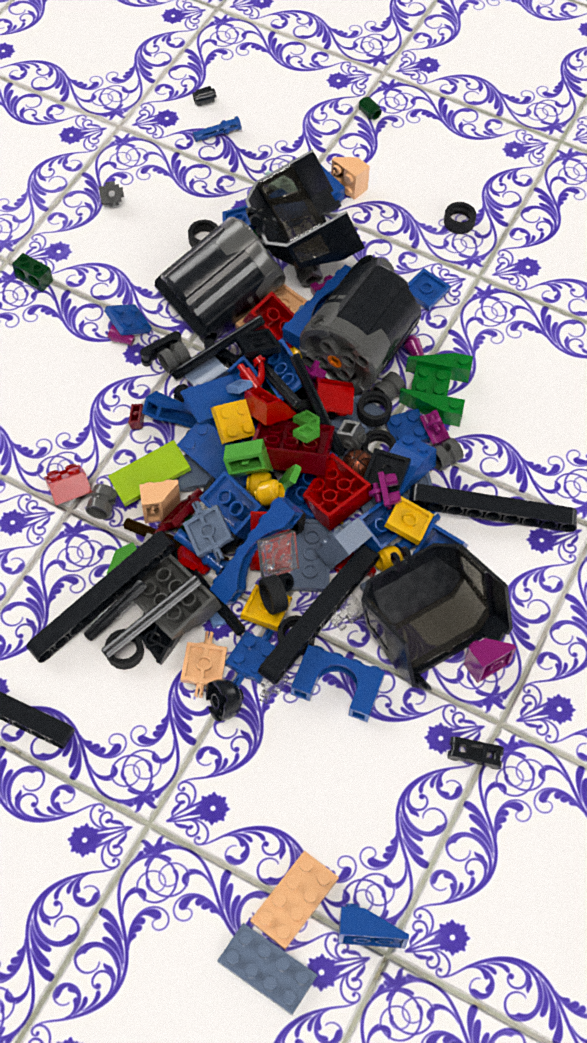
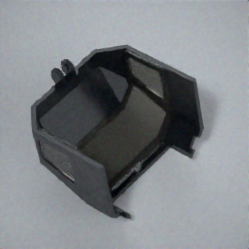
(291, 212)
(434, 607)

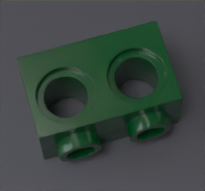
(32, 272)

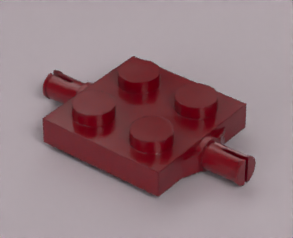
(177, 515)

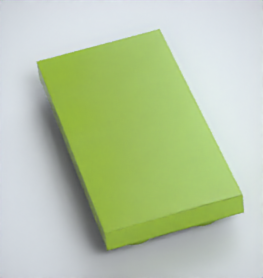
(157, 466)

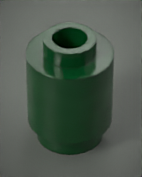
(370, 108)

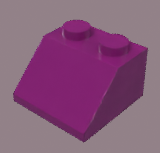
(487, 657)

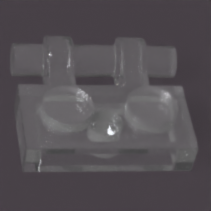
(350, 609)

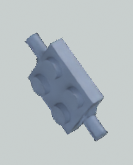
(208, 531)

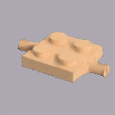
(203, 663)

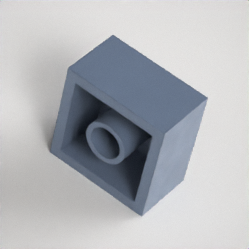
(343, 542)

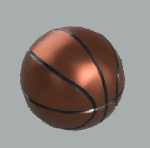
(357, 460)

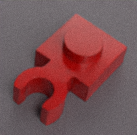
(190, 560)

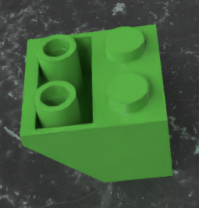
(247, 458)

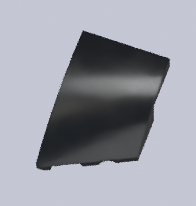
(158, 642)

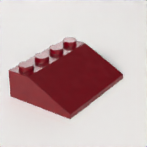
(286, 450)

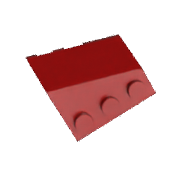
(337, 493)

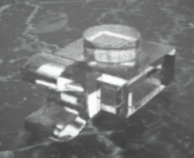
(270, 688)

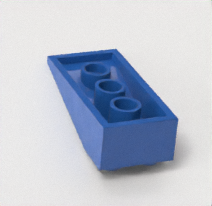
(284, 368)
(210, 394)
(206, 450)

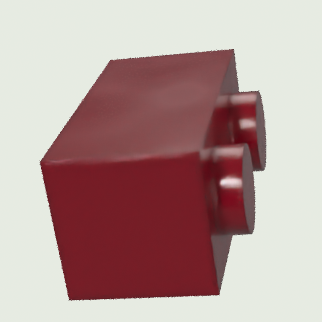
(136, 416)

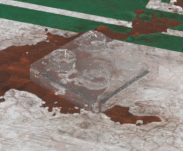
(278, 553)

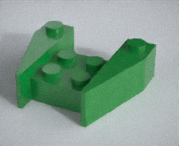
(432, 385)

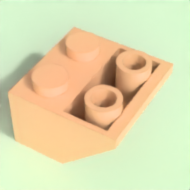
(352, 174)
(159, 499)

